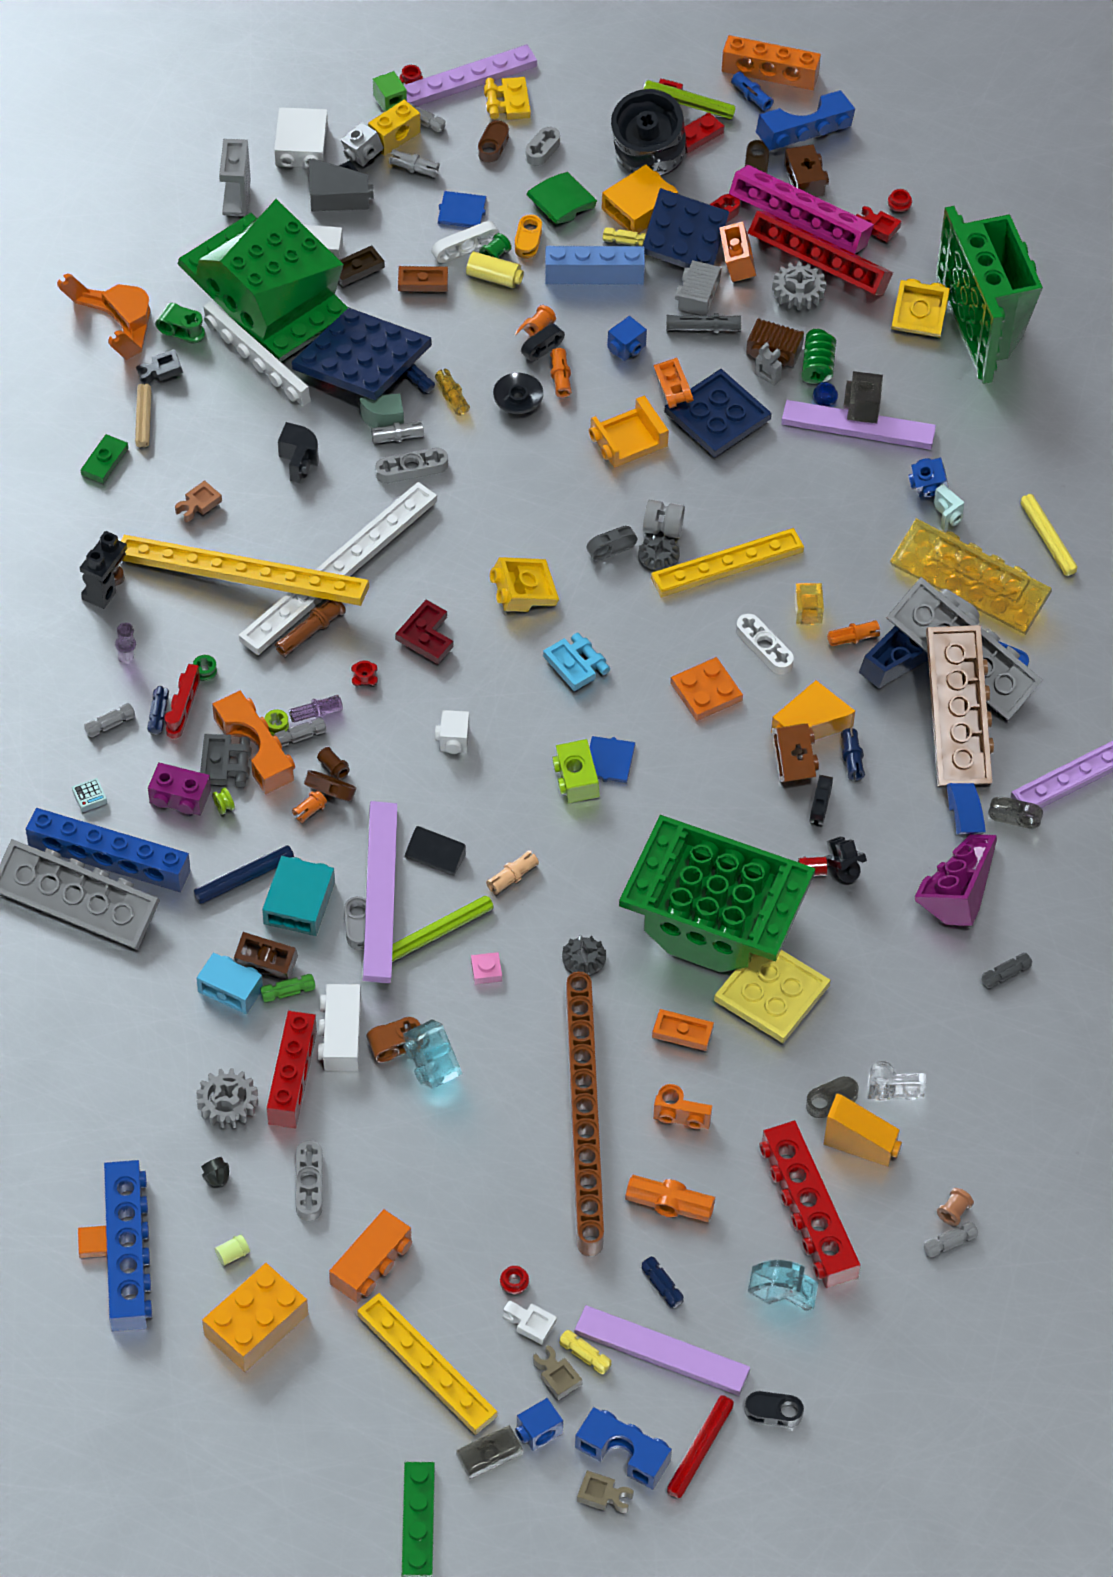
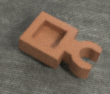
(200, 499)

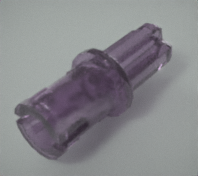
(125, 643)
(316, 708)

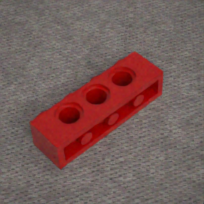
(291, 1069)

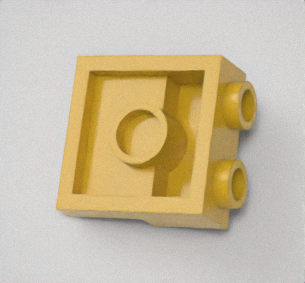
(920, 308)
(523, 583)

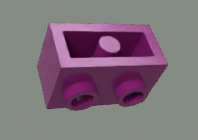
(179, 789)

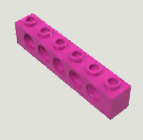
(801, 209)

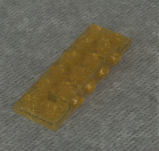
(972, 575)

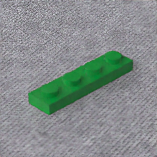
(418, 1519)

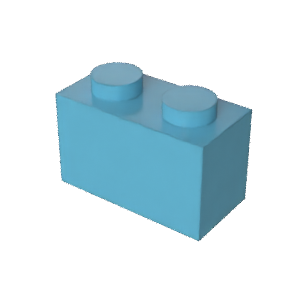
(230, 983)

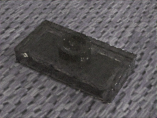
(489, 1452)

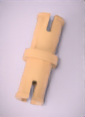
(512, 872)

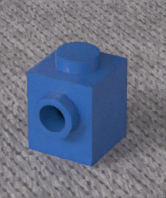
(627, 338)

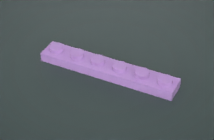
(470, 75)

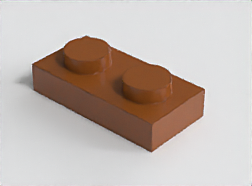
(423, 278)

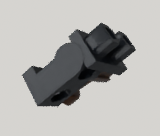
(103, 570)

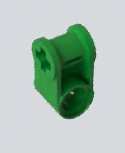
(178, 321)

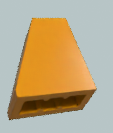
(819, 709)
(860, 1132)

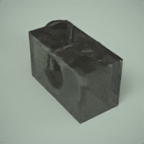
(863, 397)

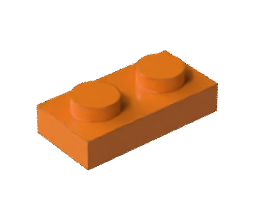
(682, 1030)

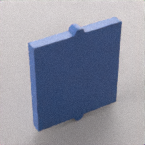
(461, 209)
(612, 758)

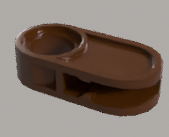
(496, 137)
(330, 785)

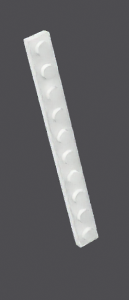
(343, 562)

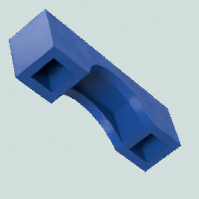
(783, 129)

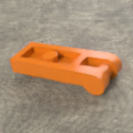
(673, 382)

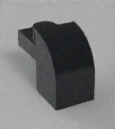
(300, 447)

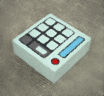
(89, 795)

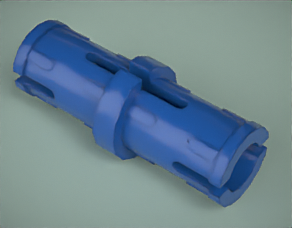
(762, 99)

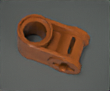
(388, 1039)

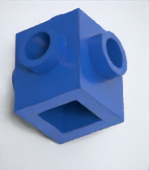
(928, 476)

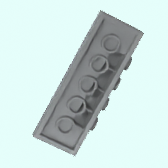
(1007, 676)
(76, 893)

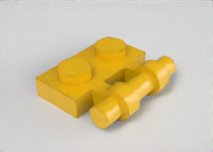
(515, 98)

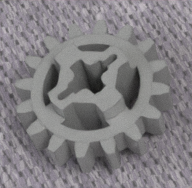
(799, 285)
(227, 1098)

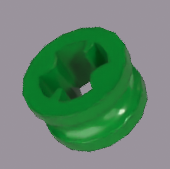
(210, 662)

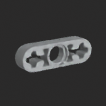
(418, 457)
(304, 1170)

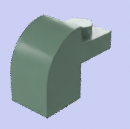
(382, 411)

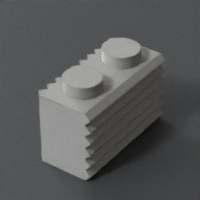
(698, 288)

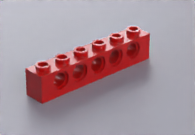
(820, 253)
(788, 1140)

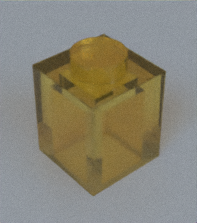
(809, 603)

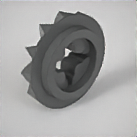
(666, 559)
(576, 962)

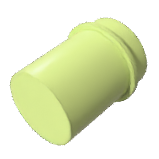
(232, 1250)

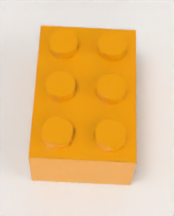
(255, 1317)

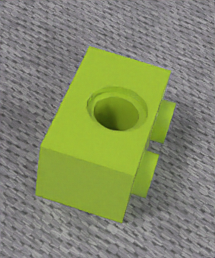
(581, 784)

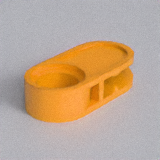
(528, 240)

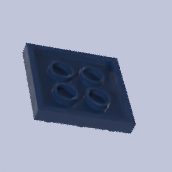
(684, 230)
(720, 413)

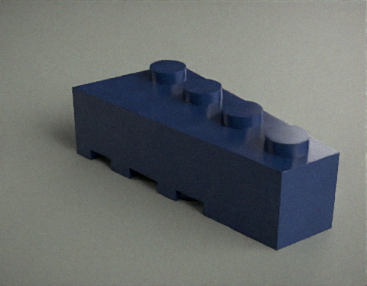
(891, 658)

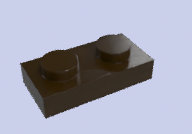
(360, 265)

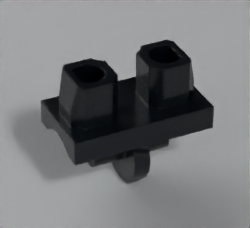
(844, 858)

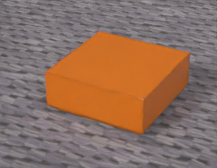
(92, 1241)

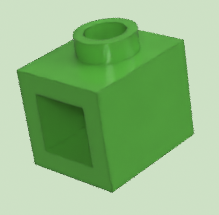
(388, 90)

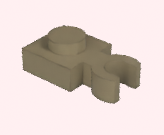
(558, 1376)
(600, 1490)

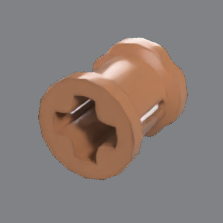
(955, 1207)

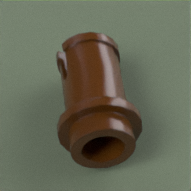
(337, 767)

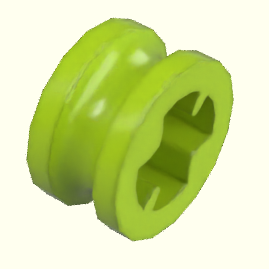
(278, 715)
(223, 801)

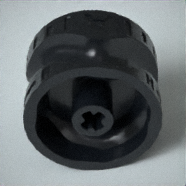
(649, 131)

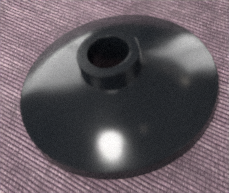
(518, 393)

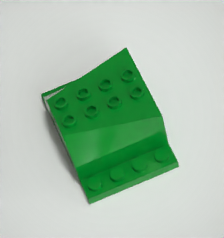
(270, 279)
(989, 285)
(714, 896)

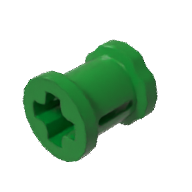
(498, 246)

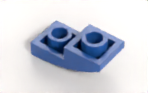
(967, 808)

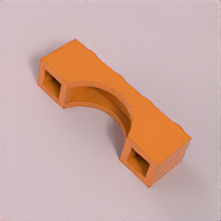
(239, 718)

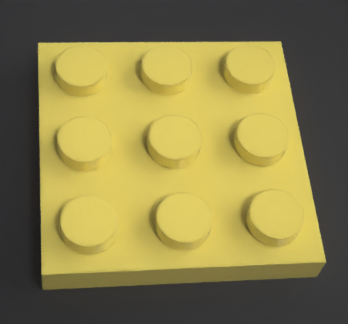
(773, 993)

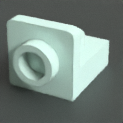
(949, 506)

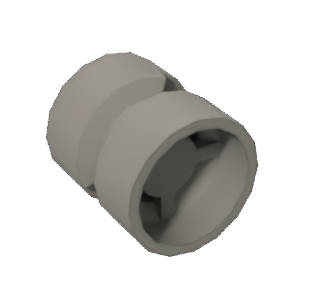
(672, 520)

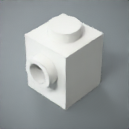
(453, 731)

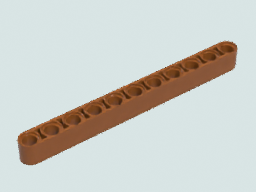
(584, 1122)

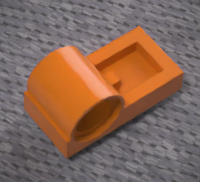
(682, 1112)

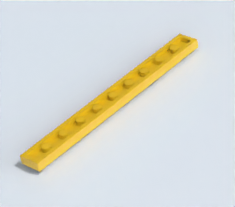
(245, 570)

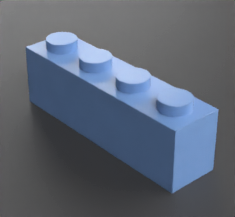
(594, 265)

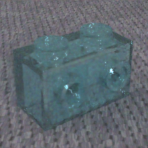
(432, 1054)

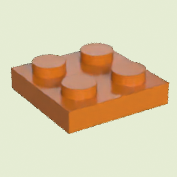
(706, 688)

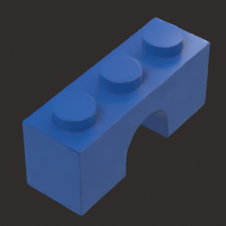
(604, 1432)

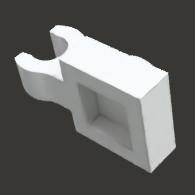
(532, 1323)

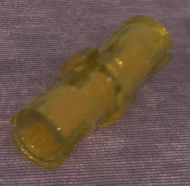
(452, 392)

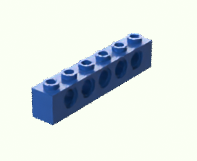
(109, 849)
(125, 1313)

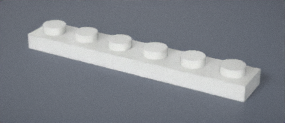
(260, 357)

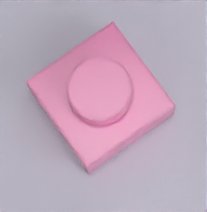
(486, 968)

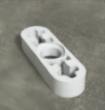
(452, 248)
(761, 633)

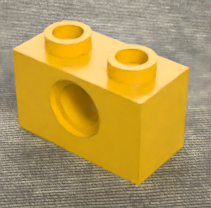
(396, 126)

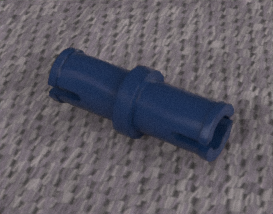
(852, 754)

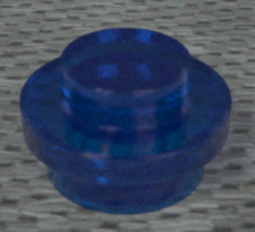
(825, 394)

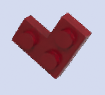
(421, 635)

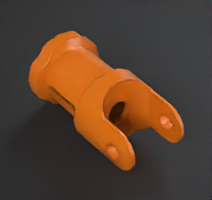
(539, 321)

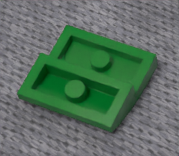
(561, 197)

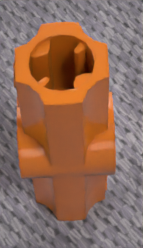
(670, 1198)

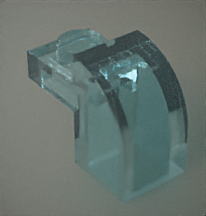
(783, 1280)

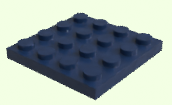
(361, 353)

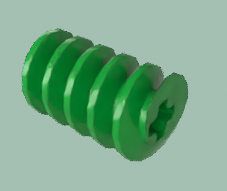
(818, 356)

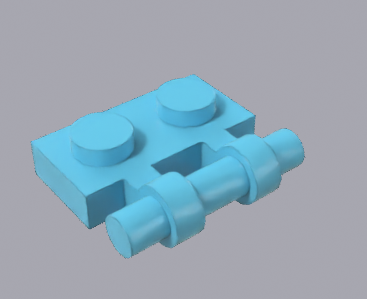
(571, 665)

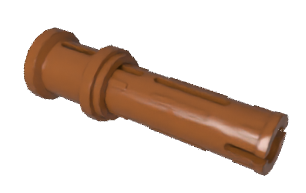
(318, 619)

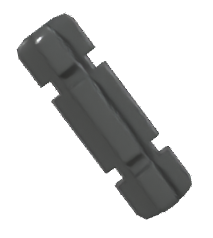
(1006, 970)

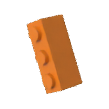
(371, 1256)

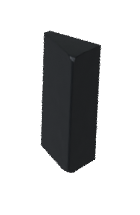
(435, 850)

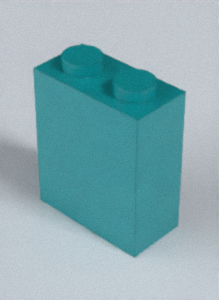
(298, 895)

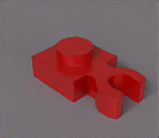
(884, 224)

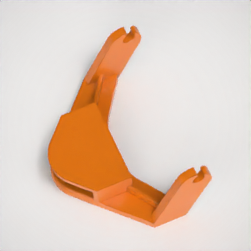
(124, 303)

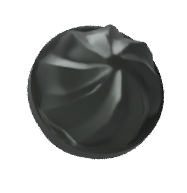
(216, 1172)

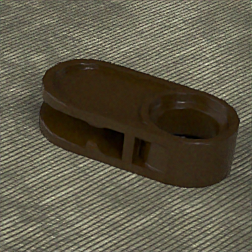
(757, 161)

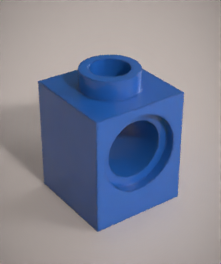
(539, 1424)

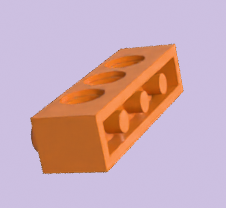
(771, 62)

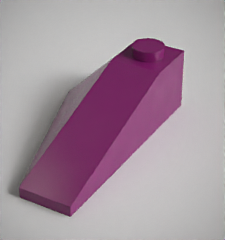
(959, 884)

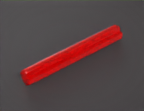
(700, 1446)

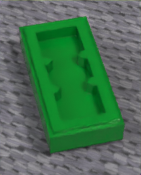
(104, 458)

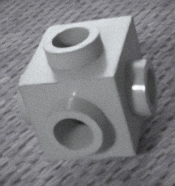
(361, 144)

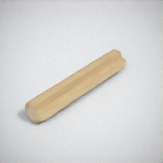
(143, 412)

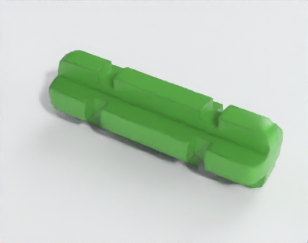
(287, 987)

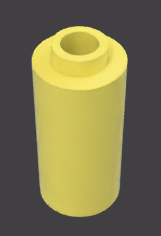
(494, 270)

